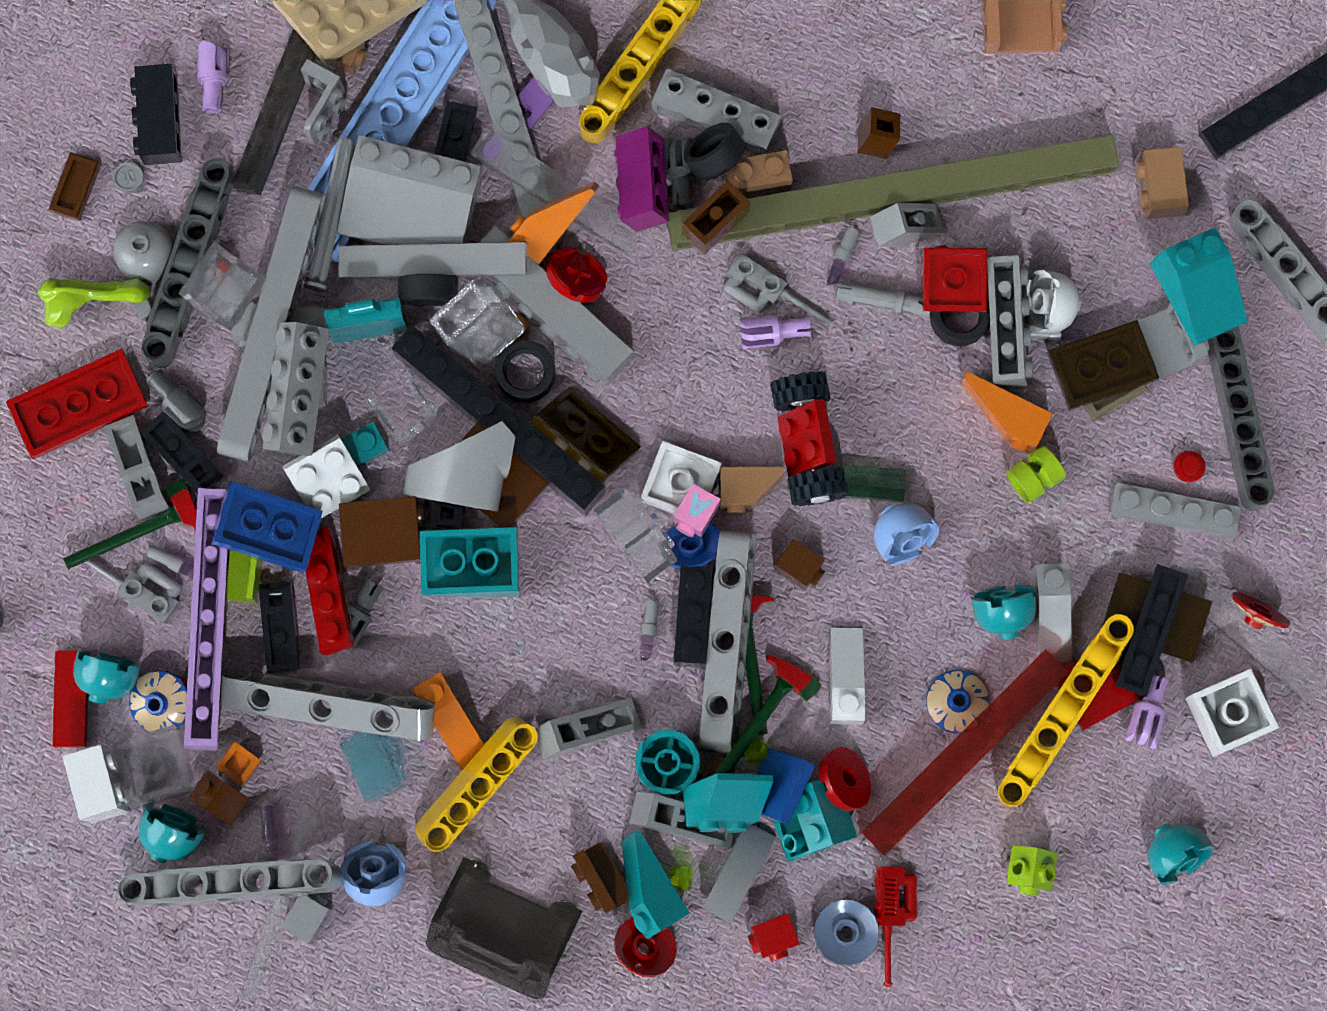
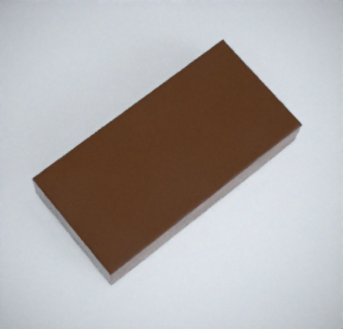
(75, 186)

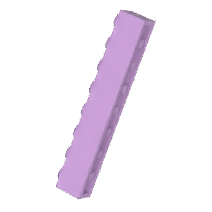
(206, 626)

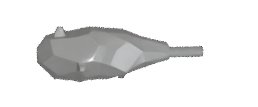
(553, 52)

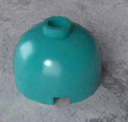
(1005, 610)
(104, 676)
(667, 762)
(169, 833)
(1177, 850)

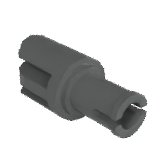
(679, 173)
(178, 402)
(361, 607)

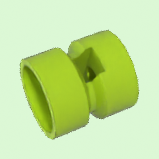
(1034, 475)

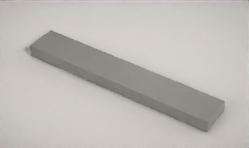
(445, 259)

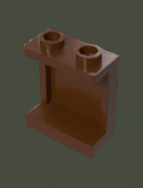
(380, 532)

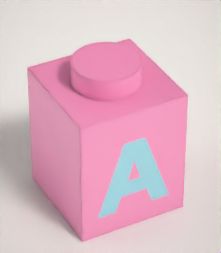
(696, 511)

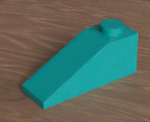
(650, 892)

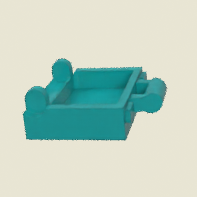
(365, 320)

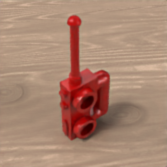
(887, 905)

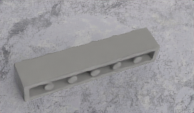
(563, 319)

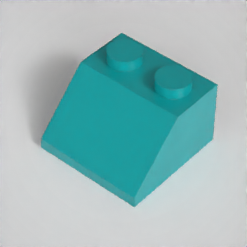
(726, 801)

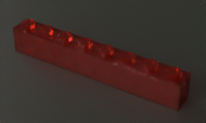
(964, 752)

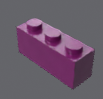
(641, 179)

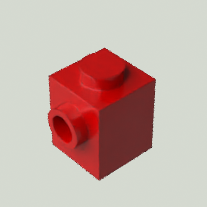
(773, 938)

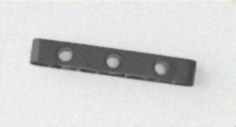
(206, 211)

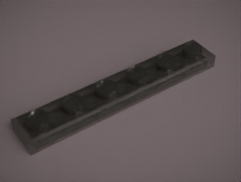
(273, 118)

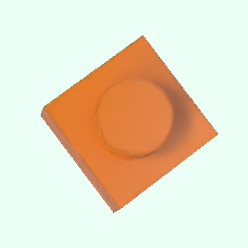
(238, 764)

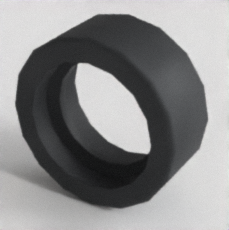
(714, 151)
(427, 289)
(960, 339)
(518, 348)

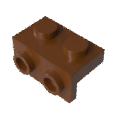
(603, 877)

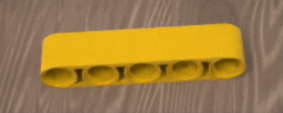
(473, 800)

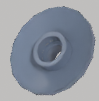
(831, 922)

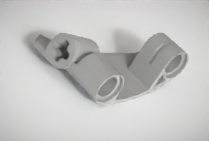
(466, 472)

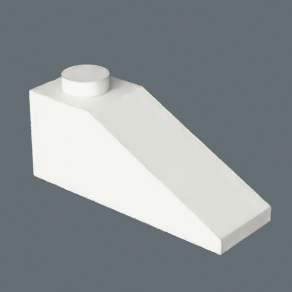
(847, 676)

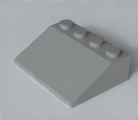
(407, 196)

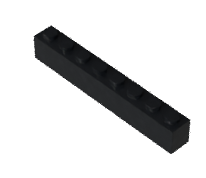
(486, 409)

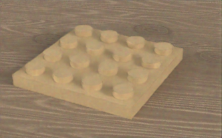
(341, 25)

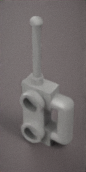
(767, 282)
(133, 588)

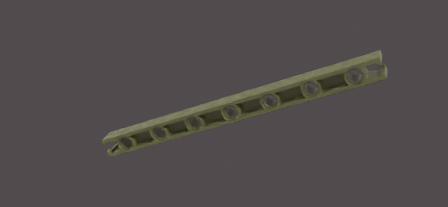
(923, 185)

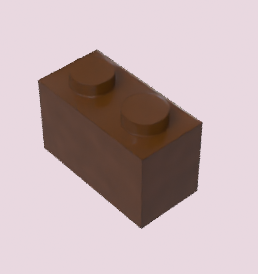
(716, 217)

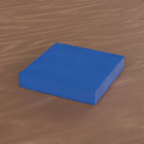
(789, 782)

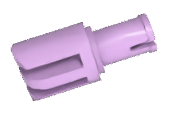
(212, 74)
(771, 330)
(1150, 710)

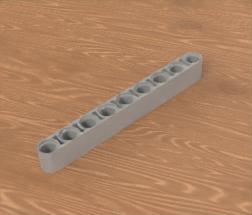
(274, 306)

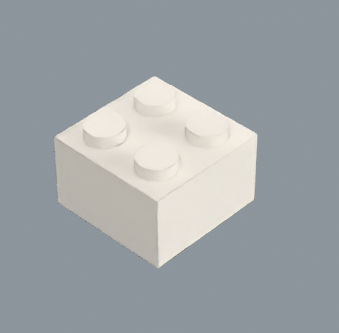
(1232, 712)
(95, 784)

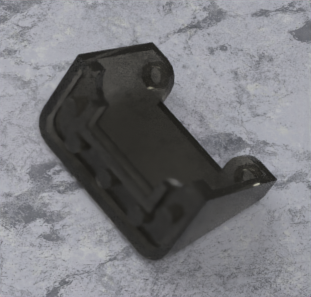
(501, 931)

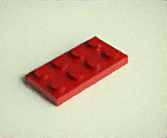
(77, 404)

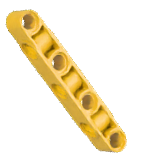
(640, 57)
(1065, 710)

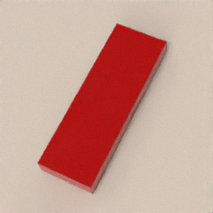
(70, 704)

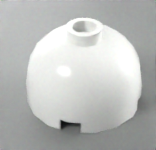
(1052, 302)

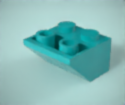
(814, 824)

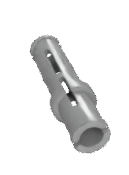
(881, 298)

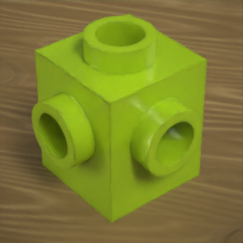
(1031, 869)

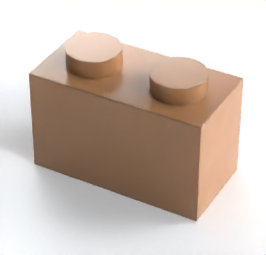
(762, 174)
(1162, 183)

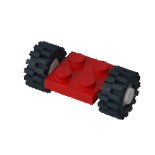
(807, 439)

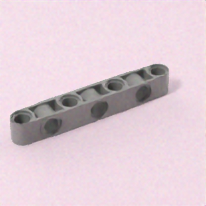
(1268, 246)
(728, 615)
(350, 706)
(229, 883)

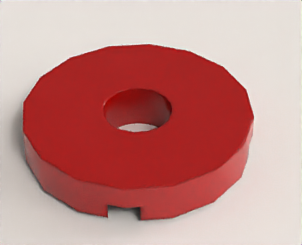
(846, 763)

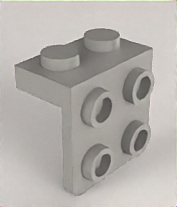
(323, 81)
(1170, 343)

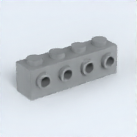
(705, 105)
(1007, 321)
(295, 388)

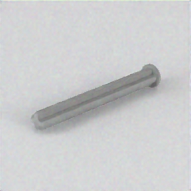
(330, 216)

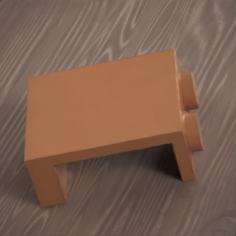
(1024, 26)

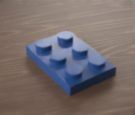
(267, 527)

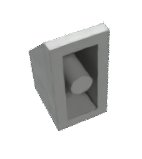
(906, 224)

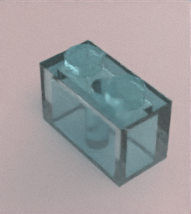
(372, 765)

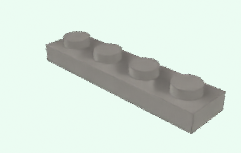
(1174, 510)

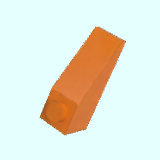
(549, 221)
(1012, 416)
(450, 719)

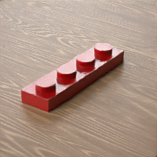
(328, 595)

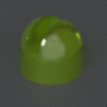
(756, 752)
(681, 877)

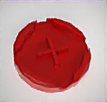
(576, 275)

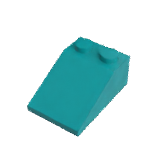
(1201, 285)
(470, 563)

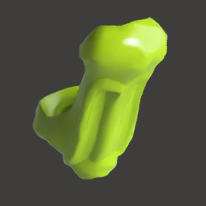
(68, 295)

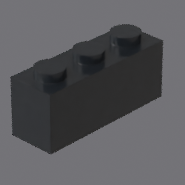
(156, 114)
(693, 617)

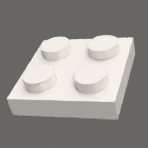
(673, 475)
(326, 476)

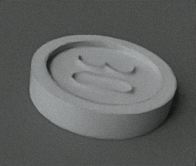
(128, 177)

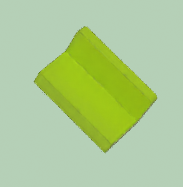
(243, 578)

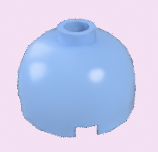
(903, 531)
(373, 873)

